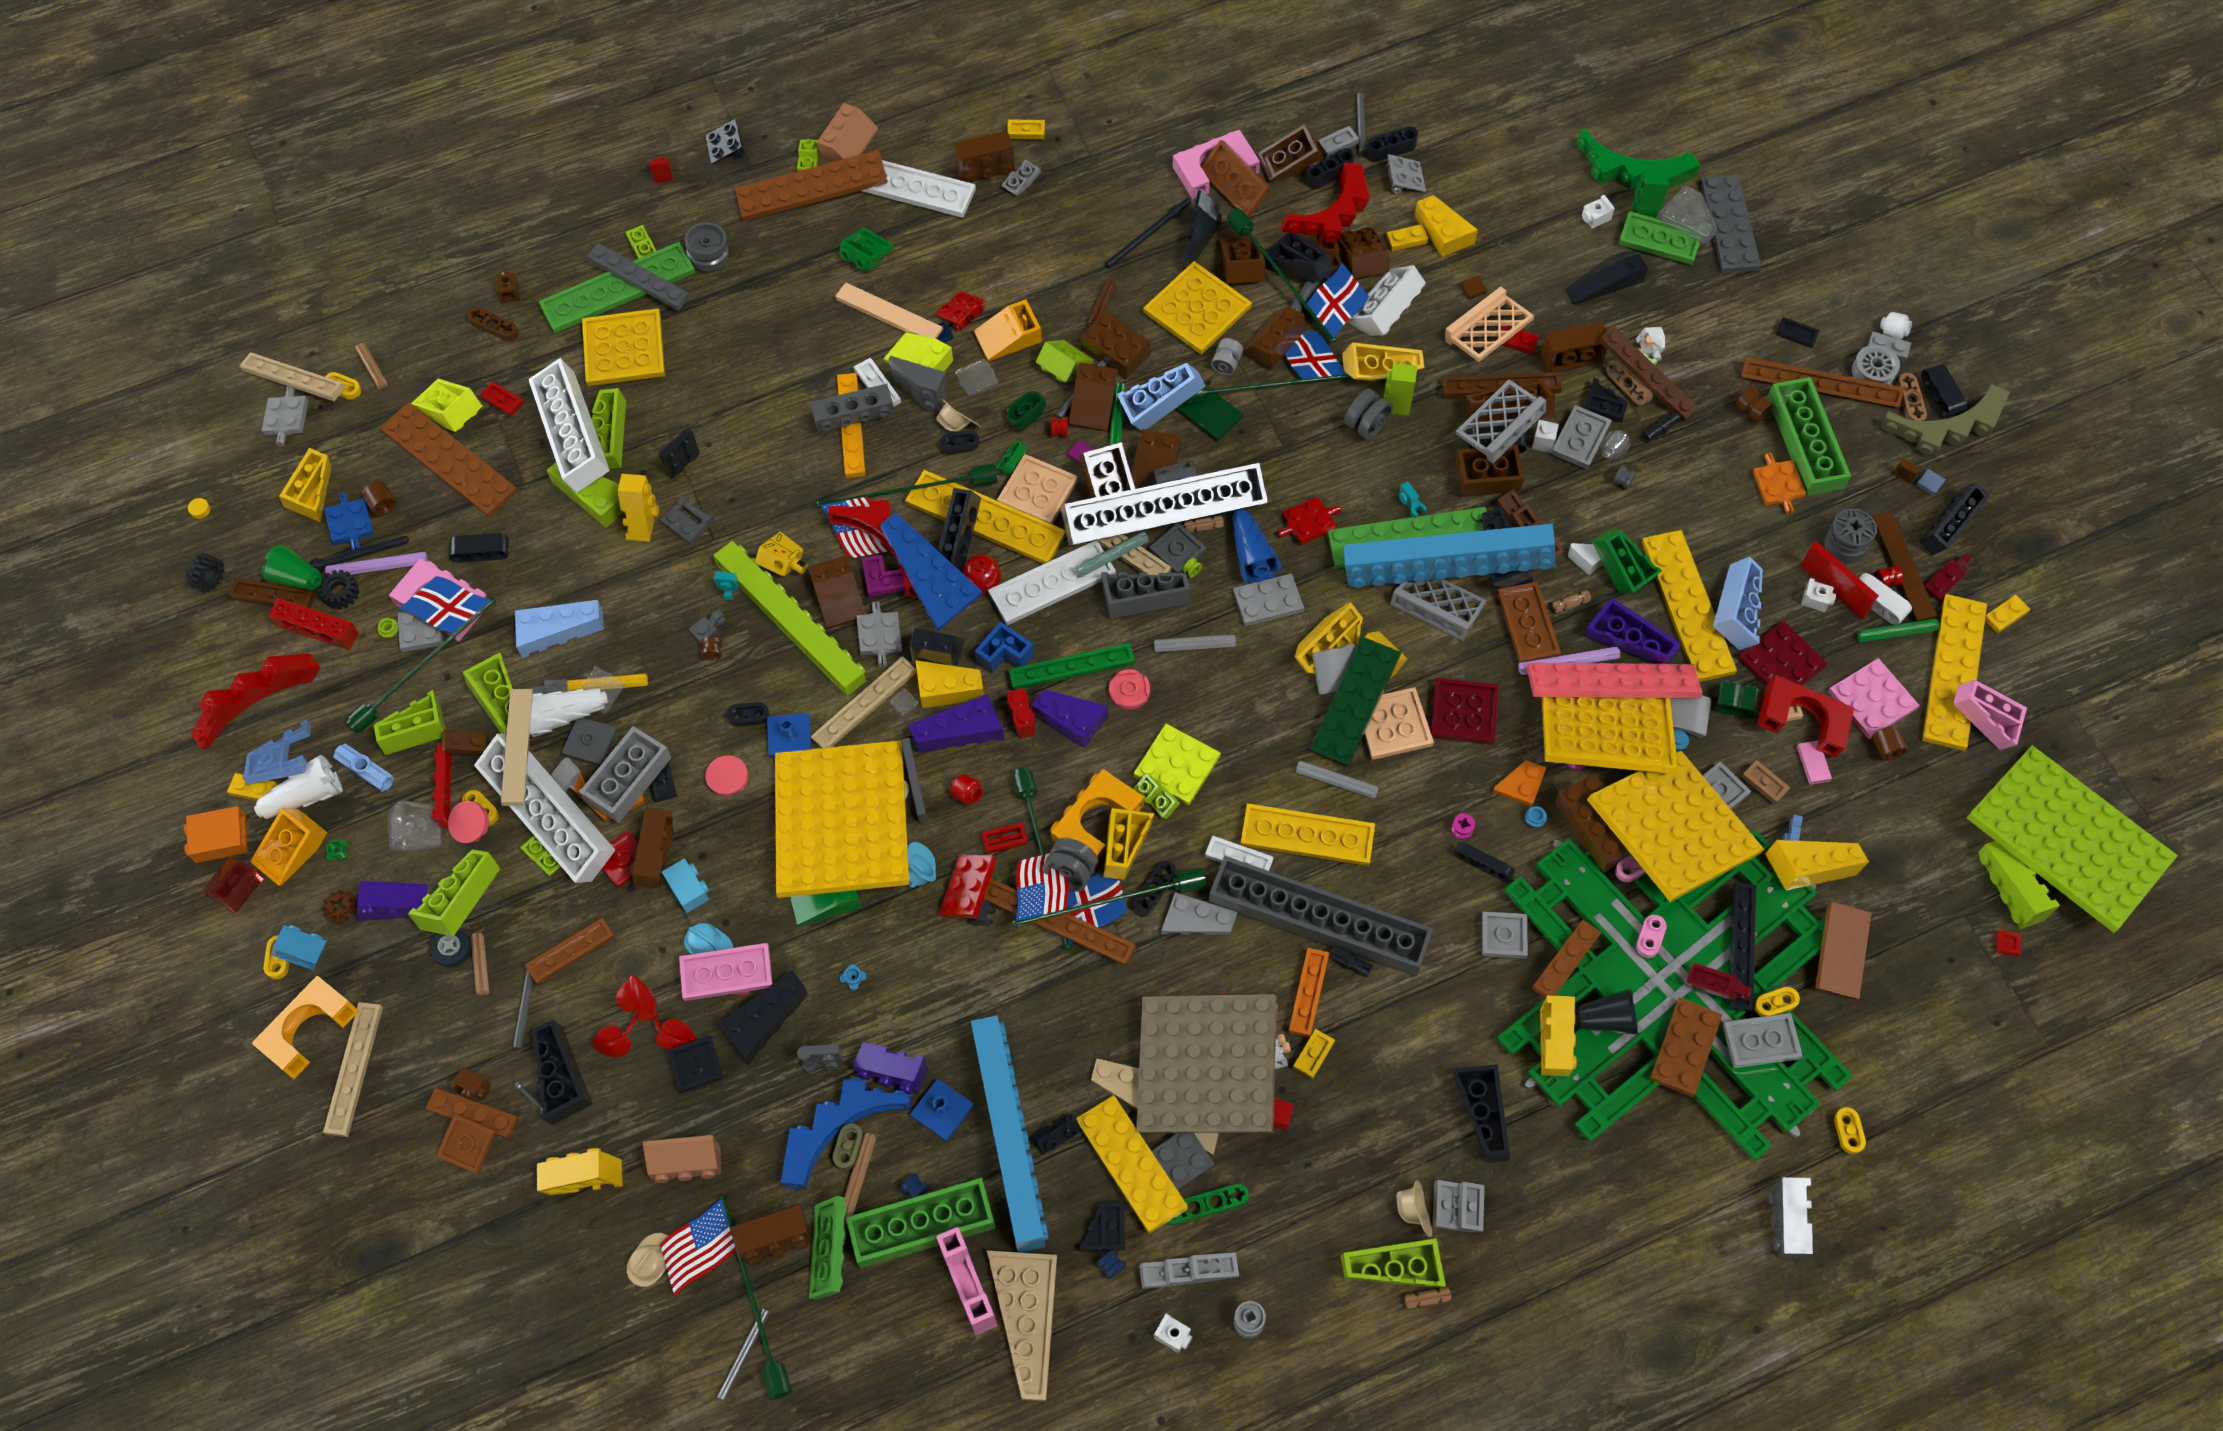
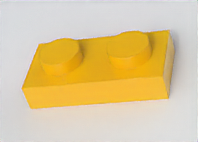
(1026, 129)
(1407, 237)
(2006, 614)
(252, 791)
(1314, 1054)

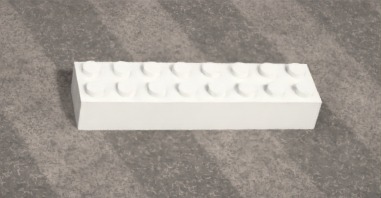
(568, 425)
(551, 816)

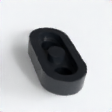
(959, 441)
(748, 714)

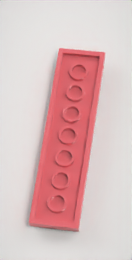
(1614, 680)

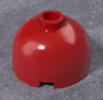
(982, 572)

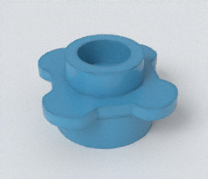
(849, 972)

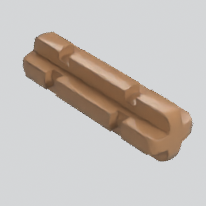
(1204, 523)
(1571, 601)
(1427, 1297)

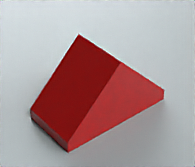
(661, 169)

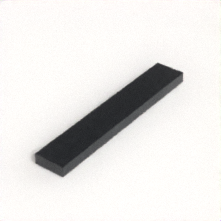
(1743, 941)

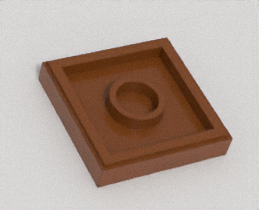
(466, 1143)

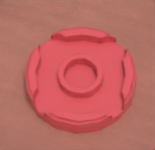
(1129, 689)
(726, 776)
(468, 822)

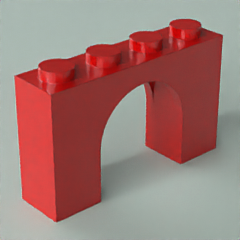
(1831, 714)

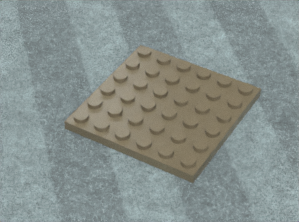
(1207, 1064)

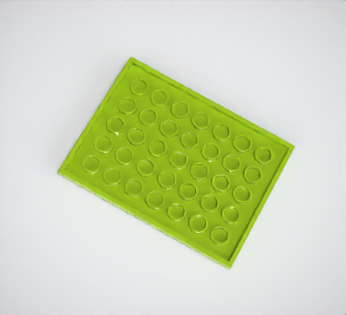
(2072, 838)

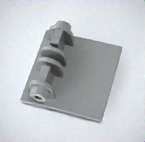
(1405, 174)

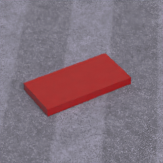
(1846, 585)

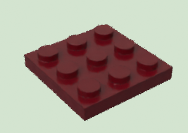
(1783, 654)
(1464, 710)

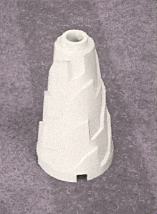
(560, 708)
(301, 789)

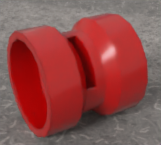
(1892, 576)

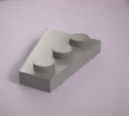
(1196, 916)

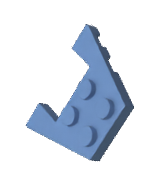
(271, 758)

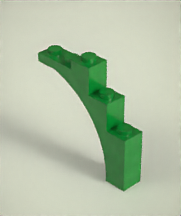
(1610, 165)

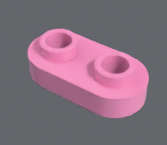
(1630, 864)
(1652, 935)

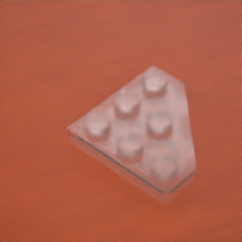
(1689, 214)

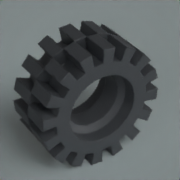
(204, 572)
(338, 600)

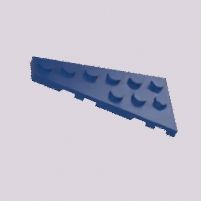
(932, 576)

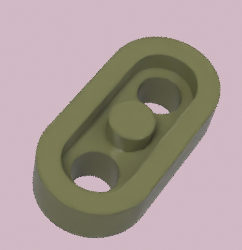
(847, 1147)

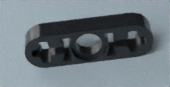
(1484, 862)
(1158, 872)

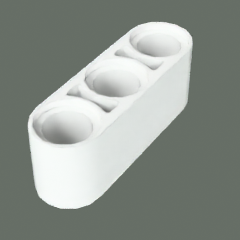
(1889, 604)

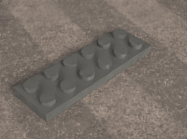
(1734, 233)

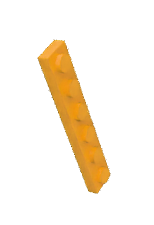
(851, 434)

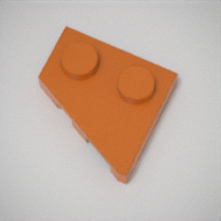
(1522, 783)

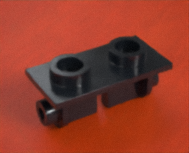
(1049, 1139)

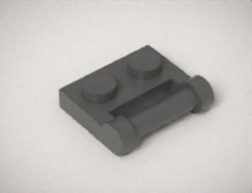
(682, 524)
(826, 1057)

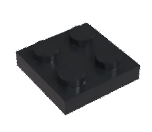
(679, 453)
(695, 1064)

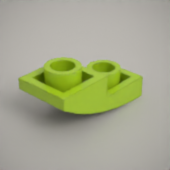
(808, 154)
(640, 241)
(1157, 795)
(540, 856)

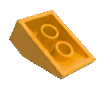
(287, 845)

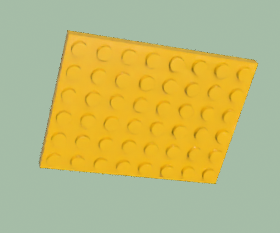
(840, 819)

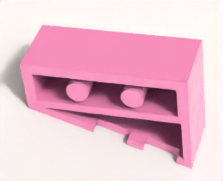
(1991, 713)

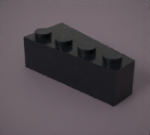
(1483, 1102)

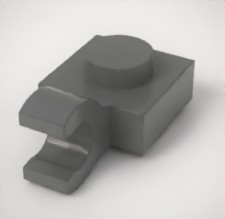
(707, 628)
(551, 686)

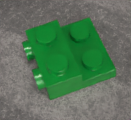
(865, 249)

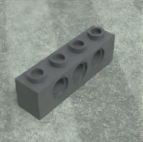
(858, 400)

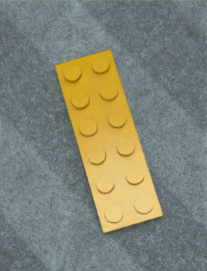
(1308, 834)
(1131, 1164)

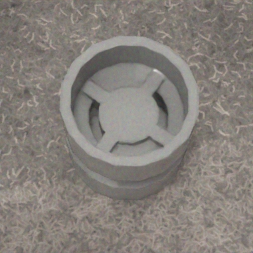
(1227, 357)
(1249, 1319)

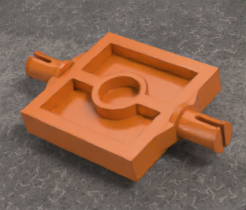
(1779, 483)

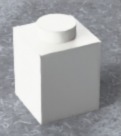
(1545, 436)

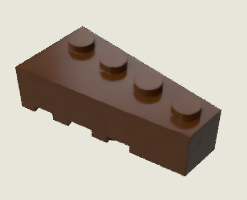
(1537, 389)

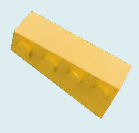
(1813, 862)

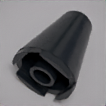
(1609, 1014)

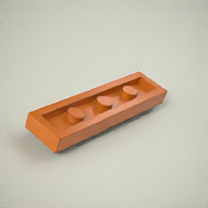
(1308, 992)

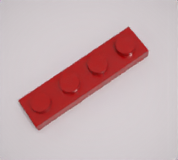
(442, 793)

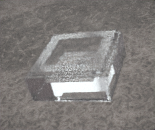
(903, 702)

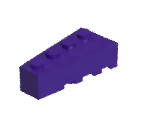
(1631, 634)
(958, 726)

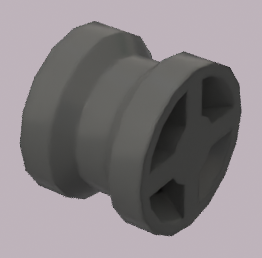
(1624, 477)

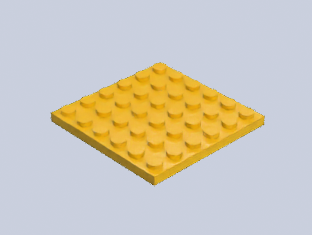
(1610, 732)
(1675, 827)

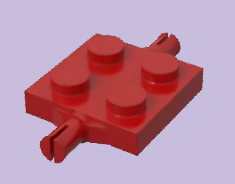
(1308, 521)

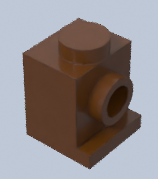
(507, 283)
(470, 1084)

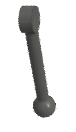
(529, 1096)

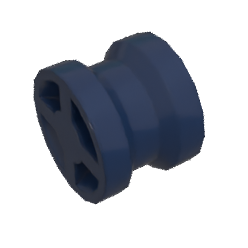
(914, 1187)
(1111, 1264)

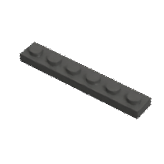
(638, 276)

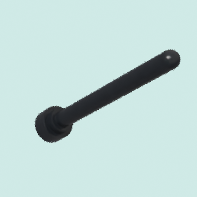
(321, 563)

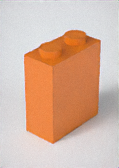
(216, 834)

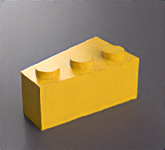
(1444, 226)
(1124, 839)
(1557, 1035)
(578, 1171)

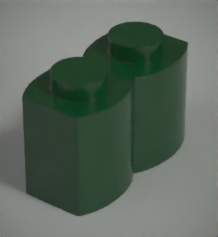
(1738, 700)

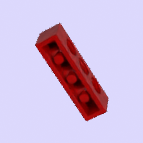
(313, 624)

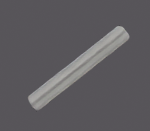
(1194, 643)
(1337, 779)

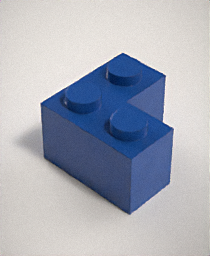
(1001, 645)

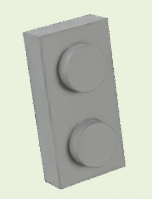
(1339, 140)
(1898, 346)

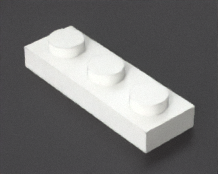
(872, 376)
(1220, 847)

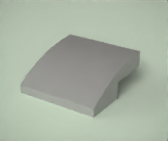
(1331, 666)
(1691, 715)
(1458, 1206)

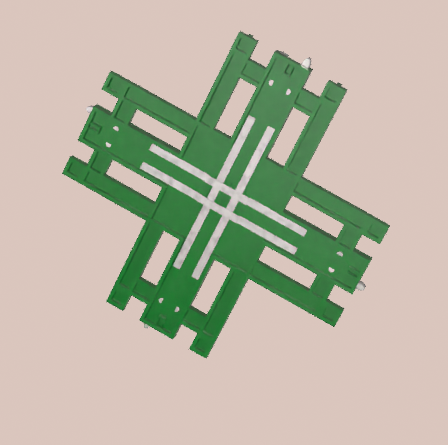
(1659, 983)

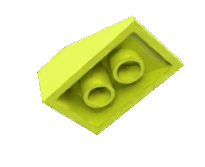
(923, 351)
(448, 404)

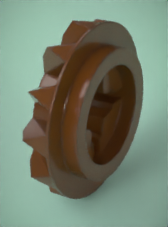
(340, 915)

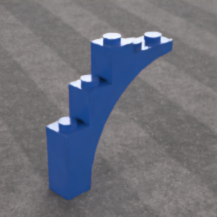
(806, 1145)

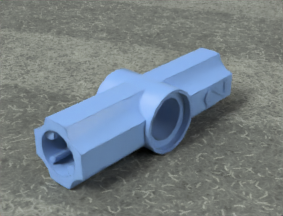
(355, 761)

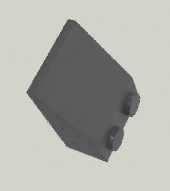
(920, 382)

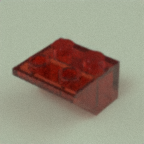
(232, 884)

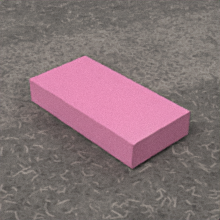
(1814, 763)

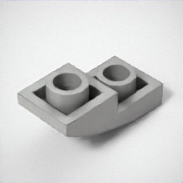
(1022, 178)
(566, 774)

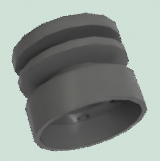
(1850, 535)

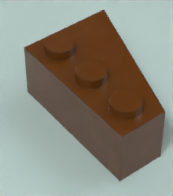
(653, 848)

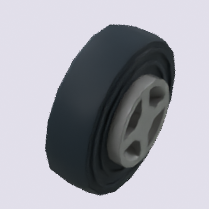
(460, 948)

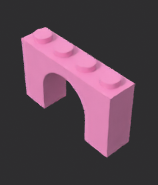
(1189, 162)
(418, 577)
(966, 1281)

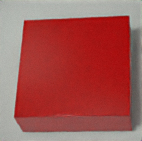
(2008, 943)

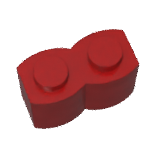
(1021, 713)

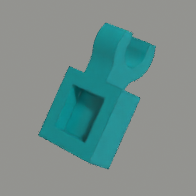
(1410, 498)
(727, 582)

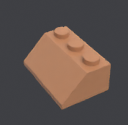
(846, 134)
(682, 1158)

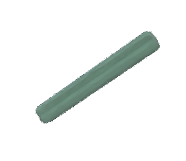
(1112, 554)

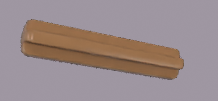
(371, 366)
(479, 964)

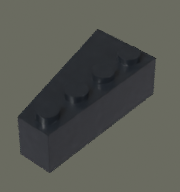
(763, 1015)
(560, 1079)

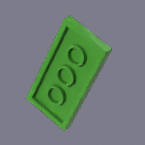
(1658, 238)
(827, 1248)

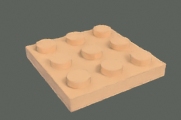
(1038, 489)
(1398, 725)

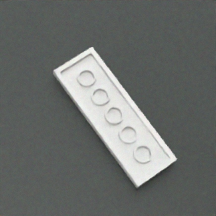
(925, 189)
(1047, 584)

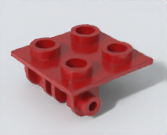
(961, 310)

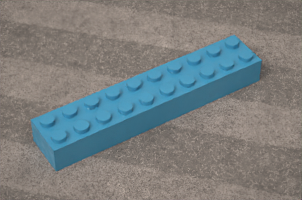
(1450, 555)
(1009, 1138)

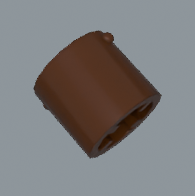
(379, 498)
(1889, 743)

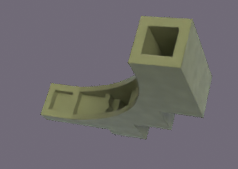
(1955, 430)

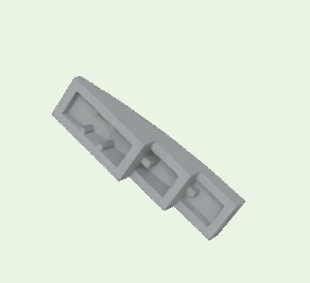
(1189, 1270)

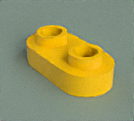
(349, 383)
(480, 798)
(272, 962)
(1775, 1002)
(1851, 1131)

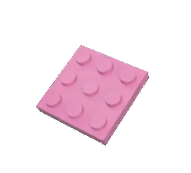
(1876, 698)

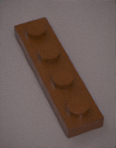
(268, 593)

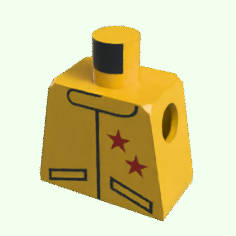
(781, 555)

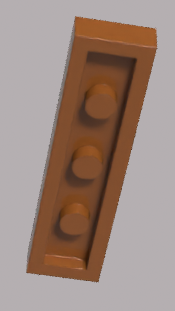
(569, 951)
(1566, 960)
(447, 1104)

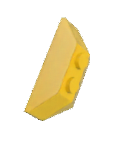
(1333, 631)

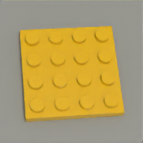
(1197, 307)
(623, 347)

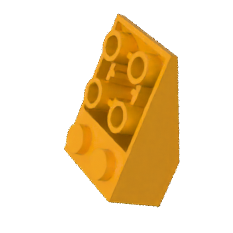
(1009, 331)

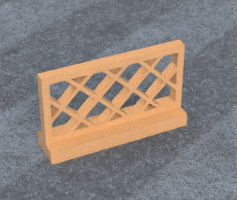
(1489, 306)

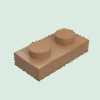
(1765, 782)

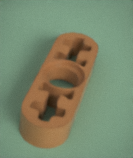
(1620, 380)
(1914, 391)

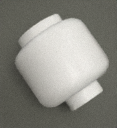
(1896, 325)

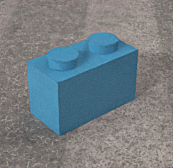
(299, 947)

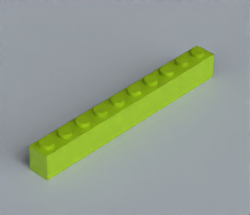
(791, 619)

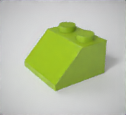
(1061, 360)

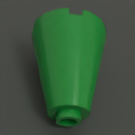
(290, 569)

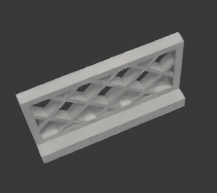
(1516, 427)
(1432, 613)

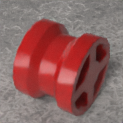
(1059, 427)

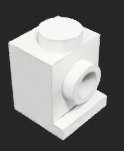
(1598, 212)
(1818, 596)
(1175, 1343)

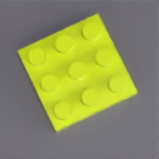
(1178, 763)

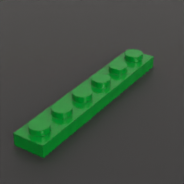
(1071, 666)

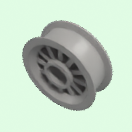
(1876, 364)

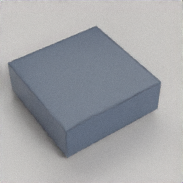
(1930, 482)

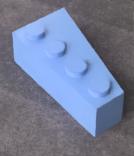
(1739, 604)

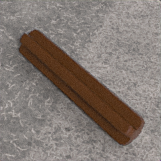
(1102, 301)

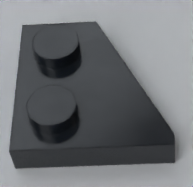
(1605, 402)
(1106, 1229)

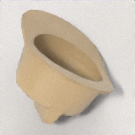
(952, 419)
(1412, 1207)
(647, 1261)

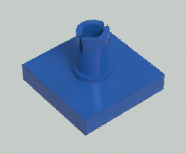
(789, 733)
(942, 1110)

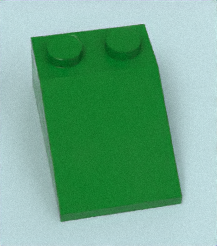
(822, 906)

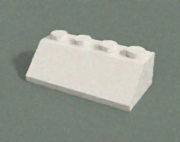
(1388, 300)

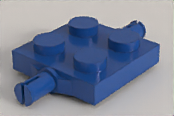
(348, 521)

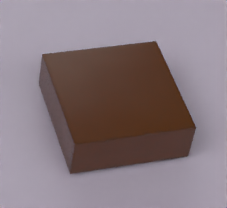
(1473, 287)
(1906, 470)

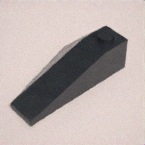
(1202, 228)
(1609, 276)
(1494, 520)

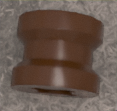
(711, 648)

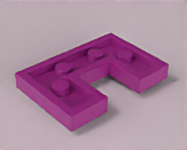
(878, 580)

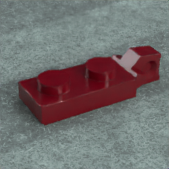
(1947, 577)
(1717, 983)

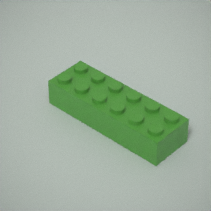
(1809, 436)
(916, 1222)

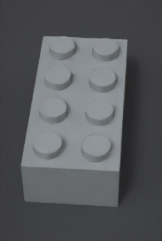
(625, 774)

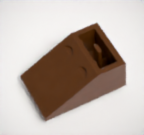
(1364, 252)

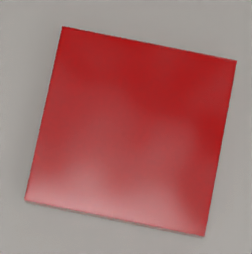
(620, 862)

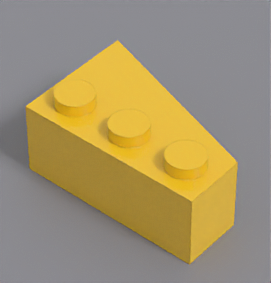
(308, 486)
(639, 506)
(947, 684)

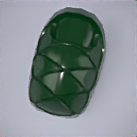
(1026, 410)

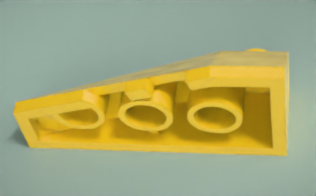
(1374, 361)

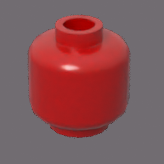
(966, 789)

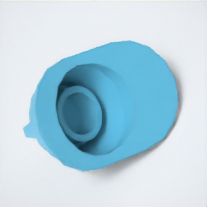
(921, 865)
(706, 938)

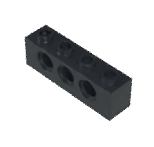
(1954, 518)
(959, 526)

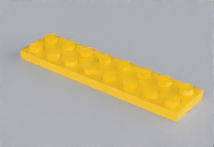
(994, 520)
(1689, 606)
(1954, 664)

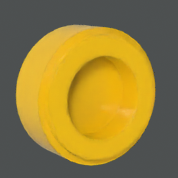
(199, 508)

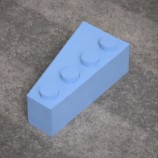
(1160, 395)
(556, 624)

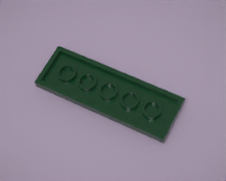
(1355, 701)

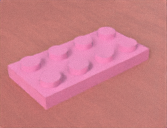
(725, 971)

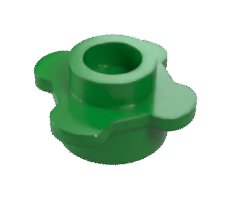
(332, 846)

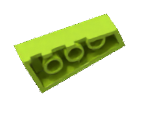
(609, 424)
(597, 499)
(492, 689)
(2017, 886)
(456, 895)
(1401, 1264)

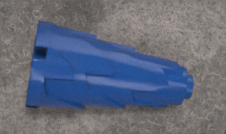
(1255, 555)

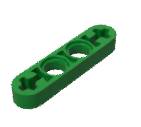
(1206, 1209)

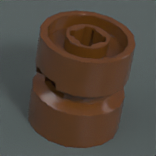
(1753, 403)

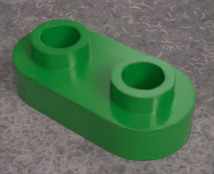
(1011, 457)

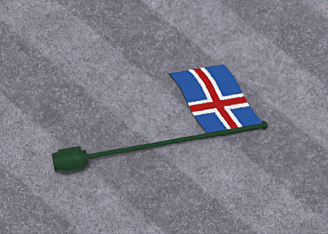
(1332, 302)
(1309, 359)
(443, 607)
(1097, 888)

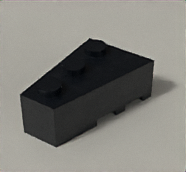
(1299, 258)

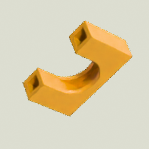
(1103, 791)
(315, 999)

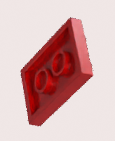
(968, 886)

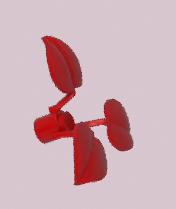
(637, 997)

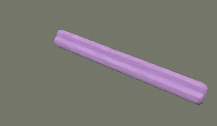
(378, 564)
(1584, 657)

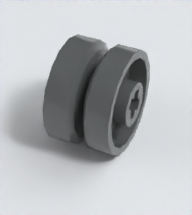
(707, 246)
(1368, 414)
(1073, 861)

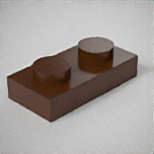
(463, 742)

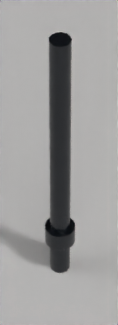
(1174, 212)

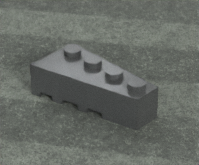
(1144, 592)

